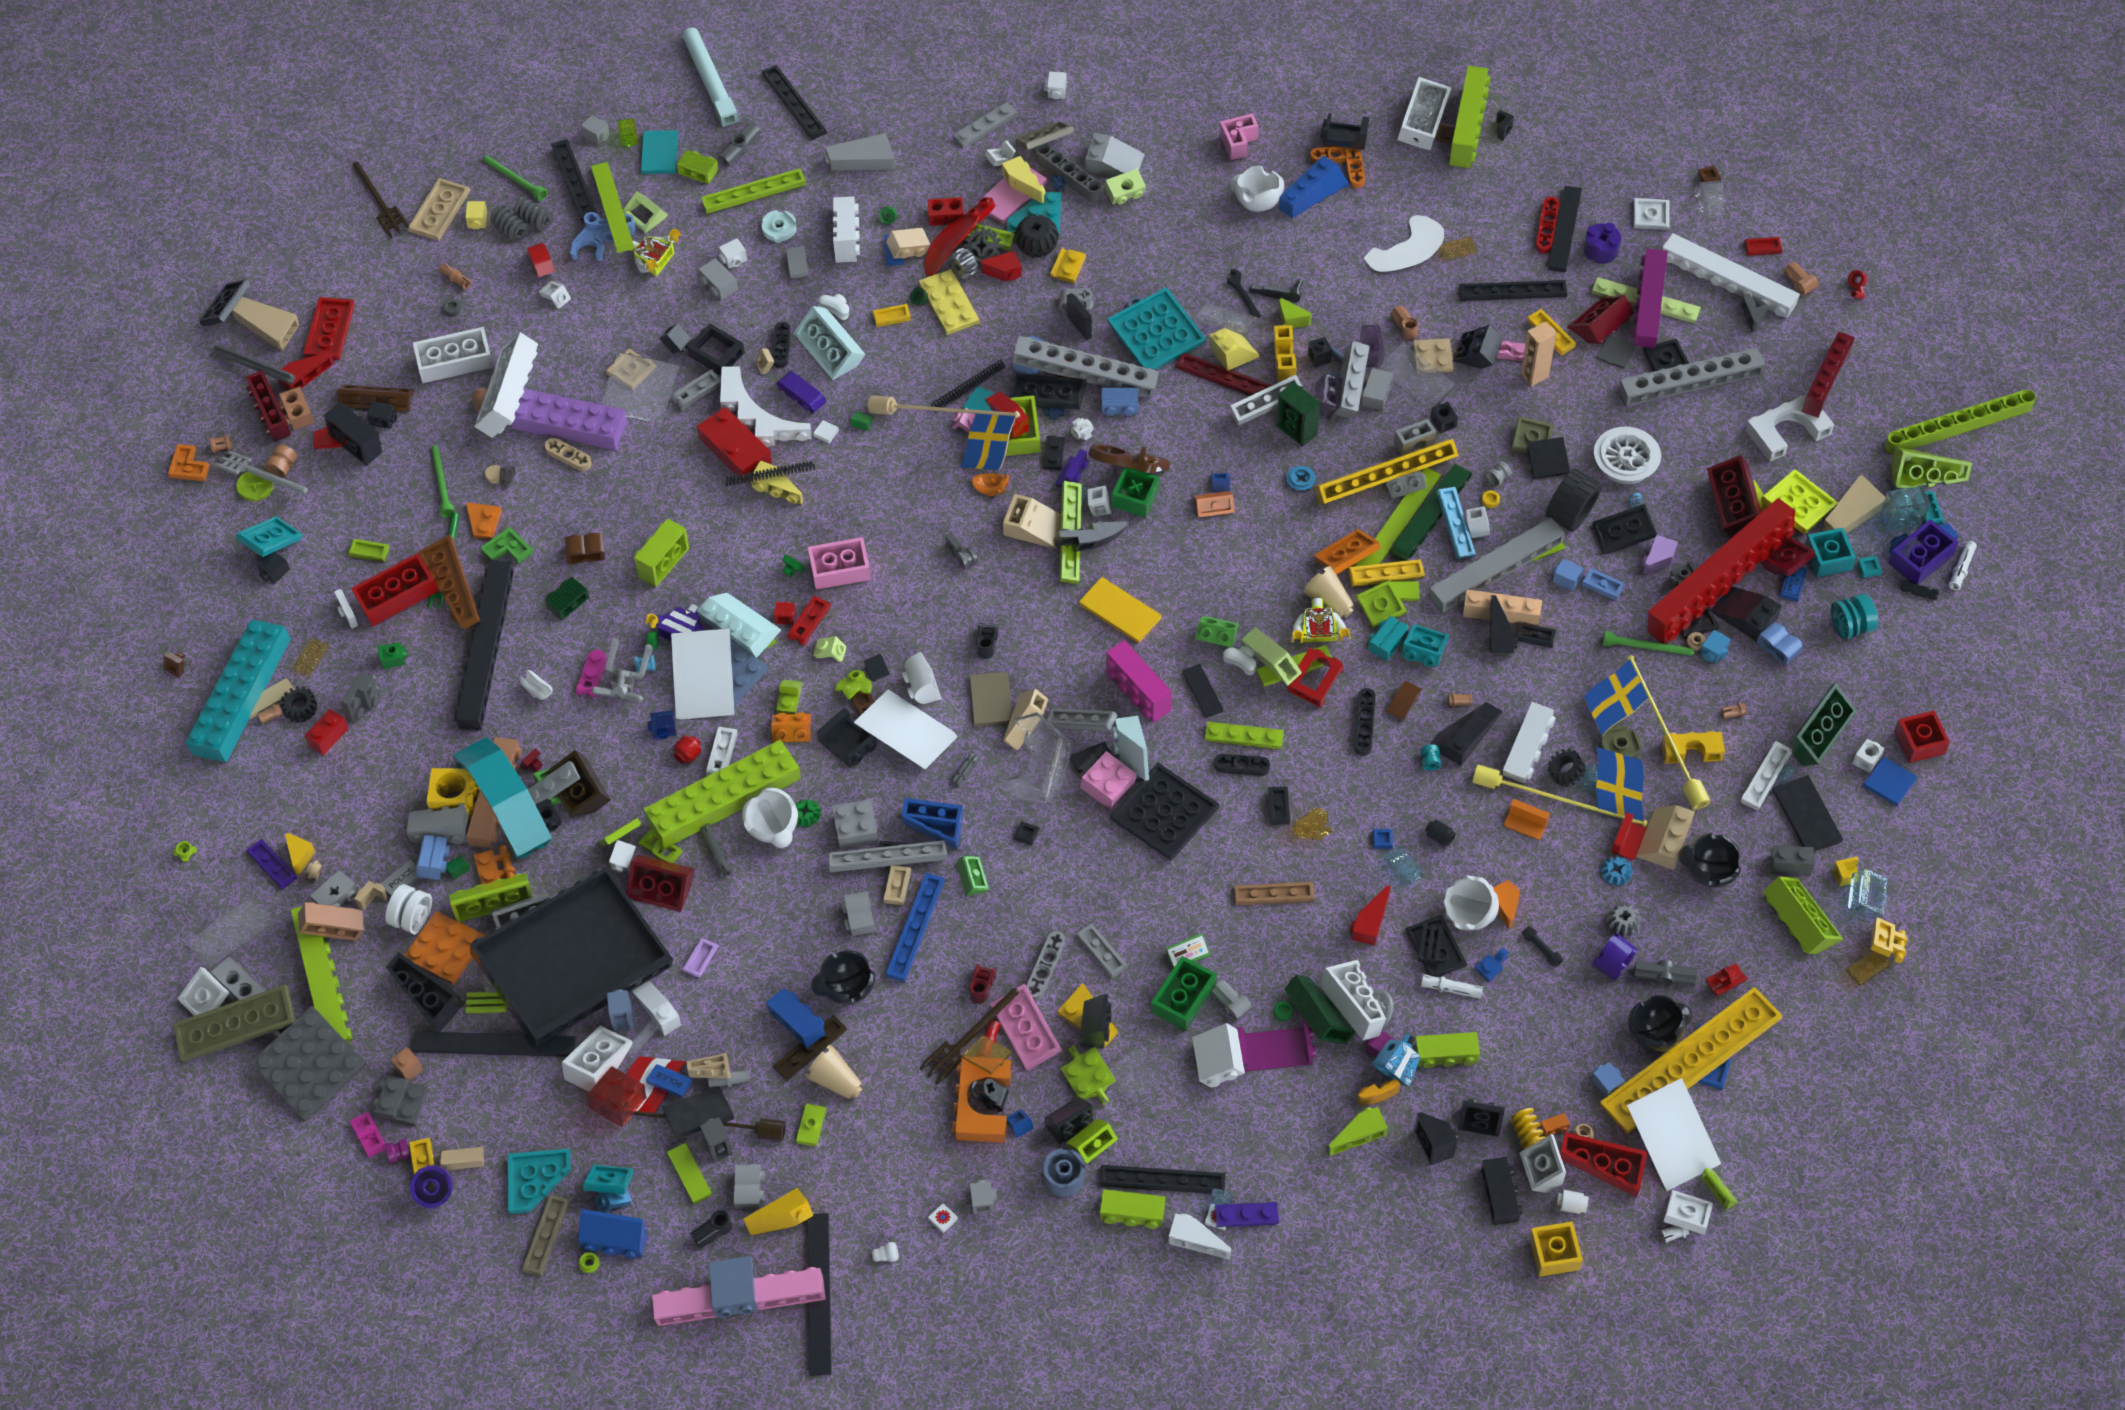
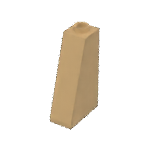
(266, 321)
(1855, 507)

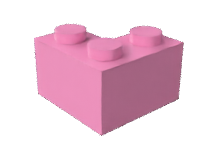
(1237, 133)

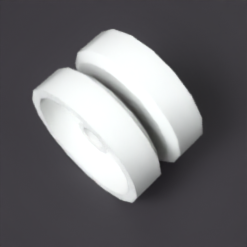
(408, 909)

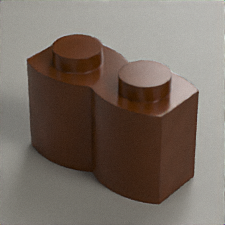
(584, 548)

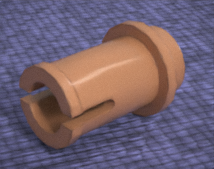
(1459, 700)
(1734, 710)
(270, 713)

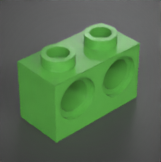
(1217, 631)

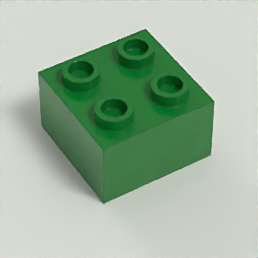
(1135, 492)

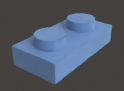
(1603, 584)

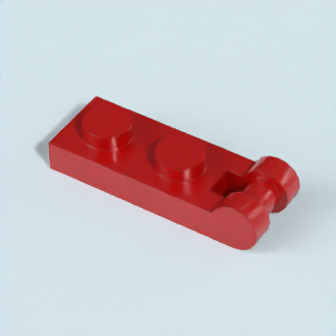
(809, 620)

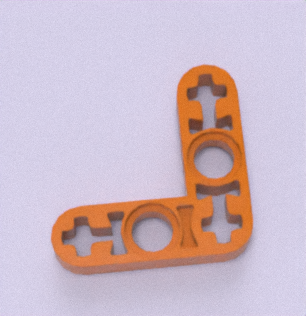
(1345, 156)

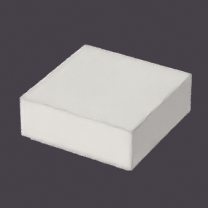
(826, 431)

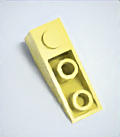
(1019, 177)
(777, 486)

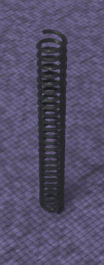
(972, 384)
(772, 472)

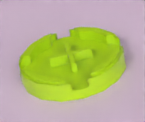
(253, 487)

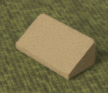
(462, 1158)

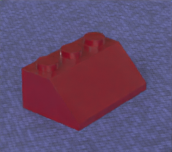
(1602, 318)
(659, 882)

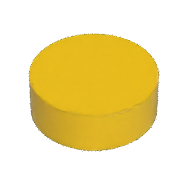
(1490, 499)

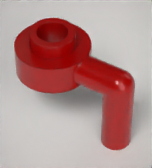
(1852, 281)

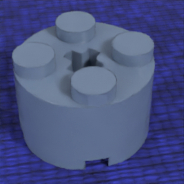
(1073, 1173)

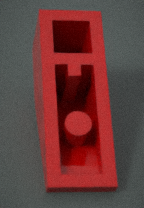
(307, 369)
(1001, 403)
(1369, 919)

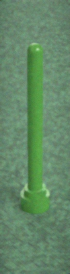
(538, 192)
(445, 508)
(1611, 639)

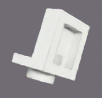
(555, 292)

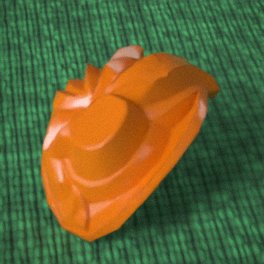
(990, 483)

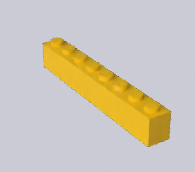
(1385, 471)

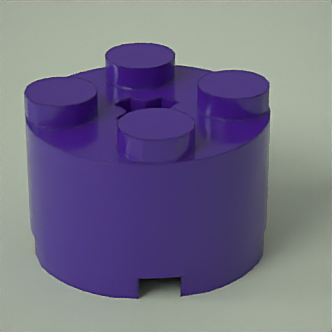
(1602, 243)
(1615, 956)
(438, 1176)

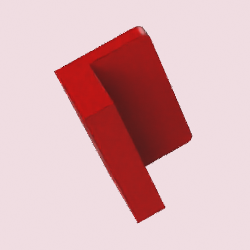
(1628, 838)

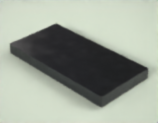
(1050, 391)
(1807, 813)

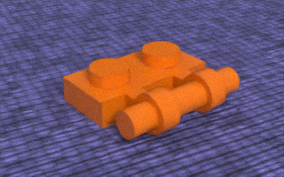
(487, 865)

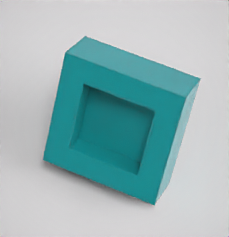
(1869, 566)

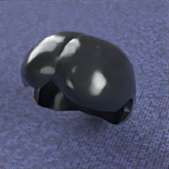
(1711, 854)
(841, 971)
(1661, 1014)

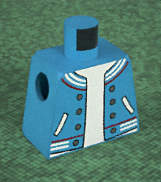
(1398, 1060)

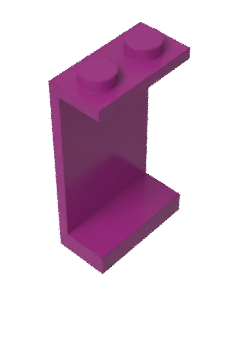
(1276, 1048)

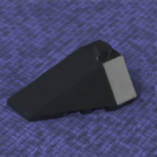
(1464, 735)

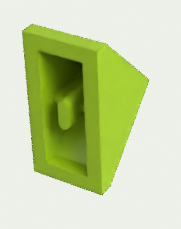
(1293, 314)

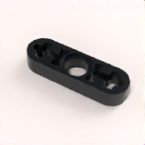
(777, 338)
(1244, 758)

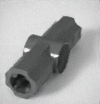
(738, 144)
(1665, 973)

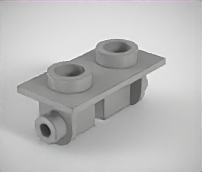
(1406, 484)

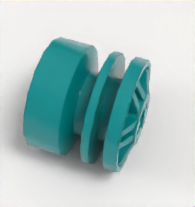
(1854, 616)

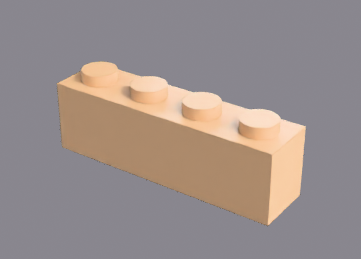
(1538, 353)
(1515, 608)

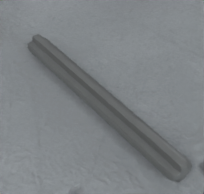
(254, 364)

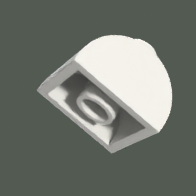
(921, 679)

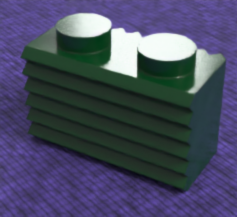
(566, 598)

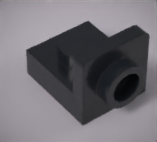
(1505, 124)

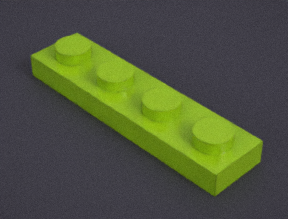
(1244, 735)

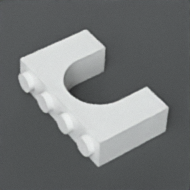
(1769, 441)

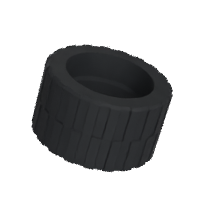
(1573, 500)

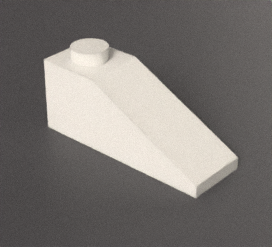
(657, 1007)
(1193, 1235)

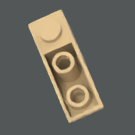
(1027, 703)

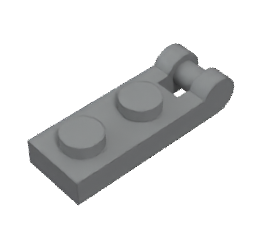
(696, 390)

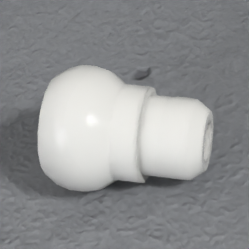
(886, 1253)

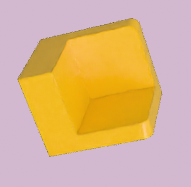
(1843, 870)

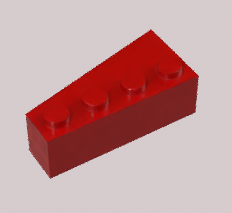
(1606, 1161)

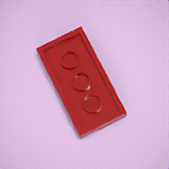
(329, 327)

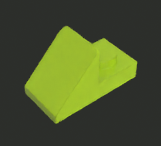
(789, 696)

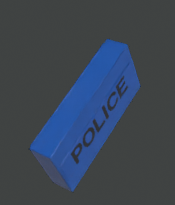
(669, 1081)

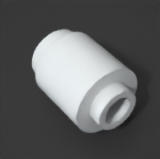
(1572, 1202)

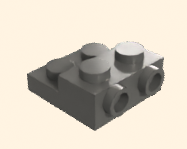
(360, 696)
(400, 1100)

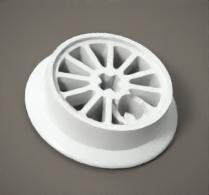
(1626, 456)

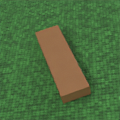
(1273, 893)

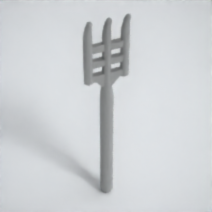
(255, 471)

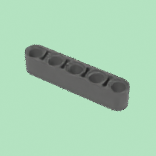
(1071, 173)

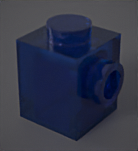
(662, 724)

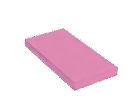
(1009, 199)
(1027, 1029)

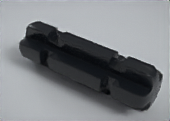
(1920, 590)

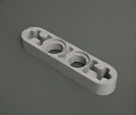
(1048, 967)

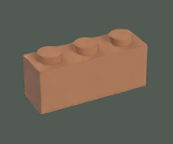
(330, 921)

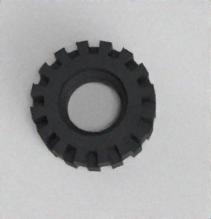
(301, 713)
(1571, 775)

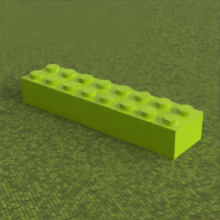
(721, 793)

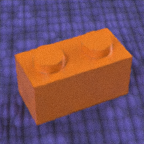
(1555, 1124)

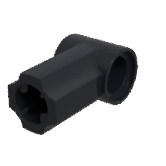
(710, 1230)

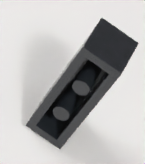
(1501, 1190)

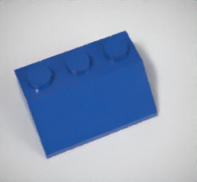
(612, 1234)

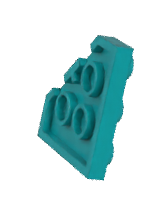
(1050, 208)
(534, 1177)

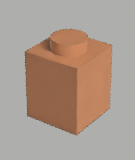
(406, 1064)

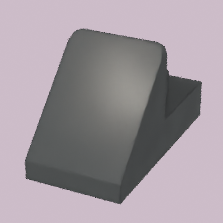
(1753, 314)

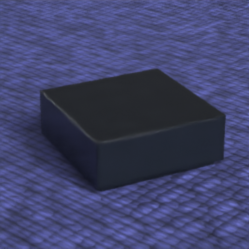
(1026, 833)

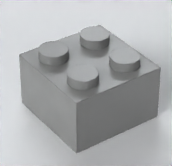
(855, 824)

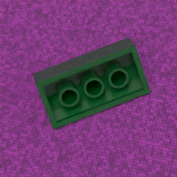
(1823, 727)

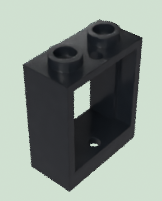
(728, 359)

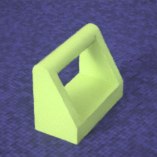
(658, 216)

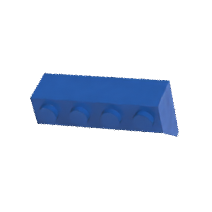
(1312, 187)

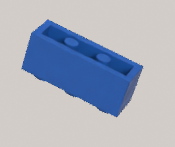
(796, 1017)

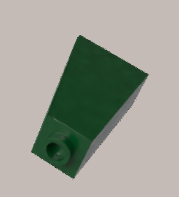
(1319, 1011)

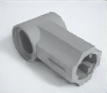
(1234, 1003)

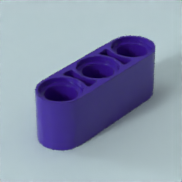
(801, 391)

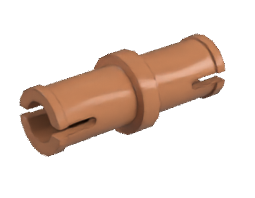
(455, 276)

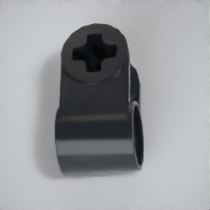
(987, 640)
(989, 1094)

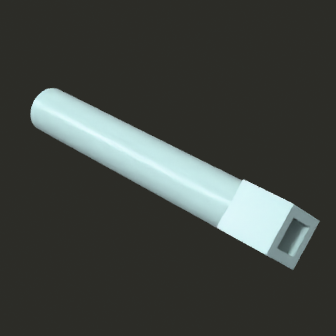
(723, 104)

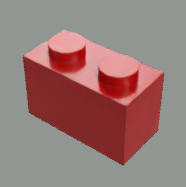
(326, 732)

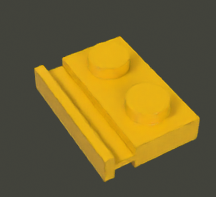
(1068, 265)

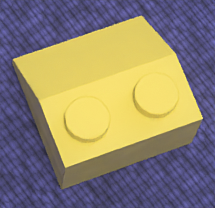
(1231, 348)

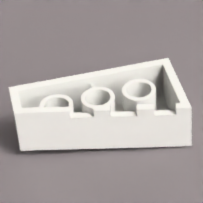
(1353, 998)

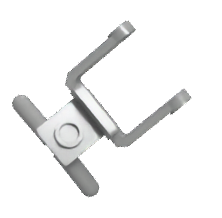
(624, 679)

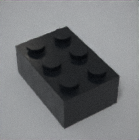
(363, 439)

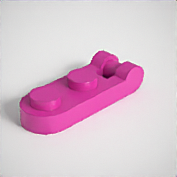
(591, 672)

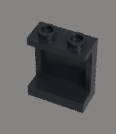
(1345, 134)
(846, 739)

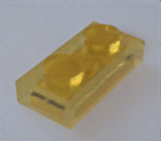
(1868, 967)

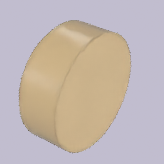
(493, 474)

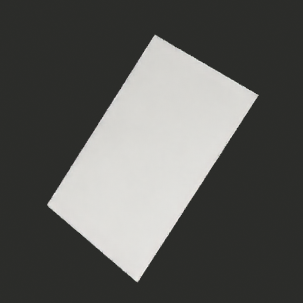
(702, 674)
(906, 729)
(1674, 1134)

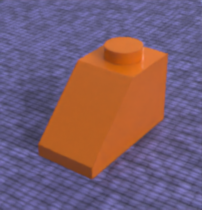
(1508, 900)

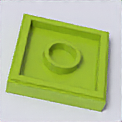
(1381, 603)
(619, 832)

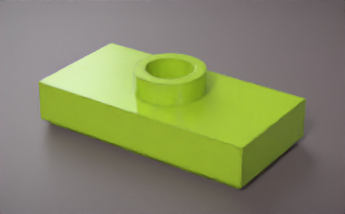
(811, 1125)

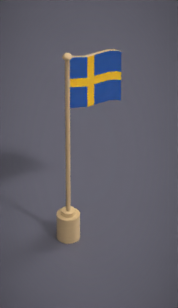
(986, 438)

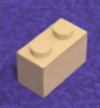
(908, 243)

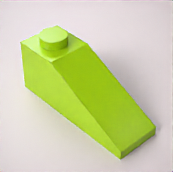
(1362, 1129)

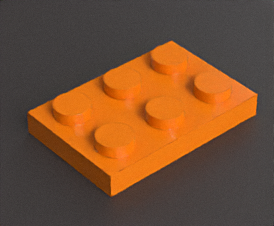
(1347, 551)

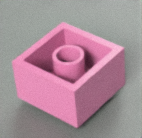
(1108, 780)

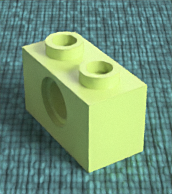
(1130, 180)

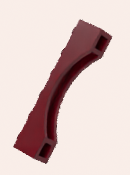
(1827, 374)

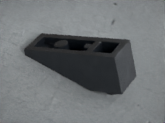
(1501, 633)

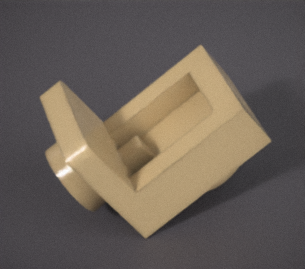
(368, 893)

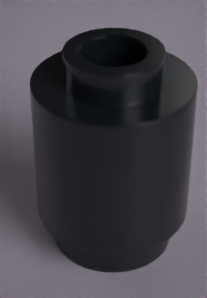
(1440, 832)

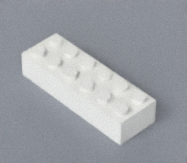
(506, 385)

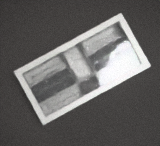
(1424, 113)

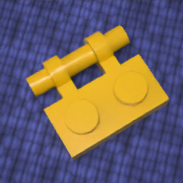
(1883, 937)

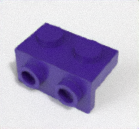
(1073, 468)

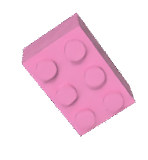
(839, 563)

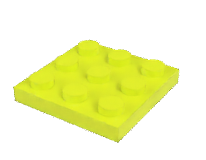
(1804, 497)

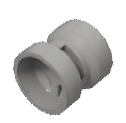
(1500, 472)

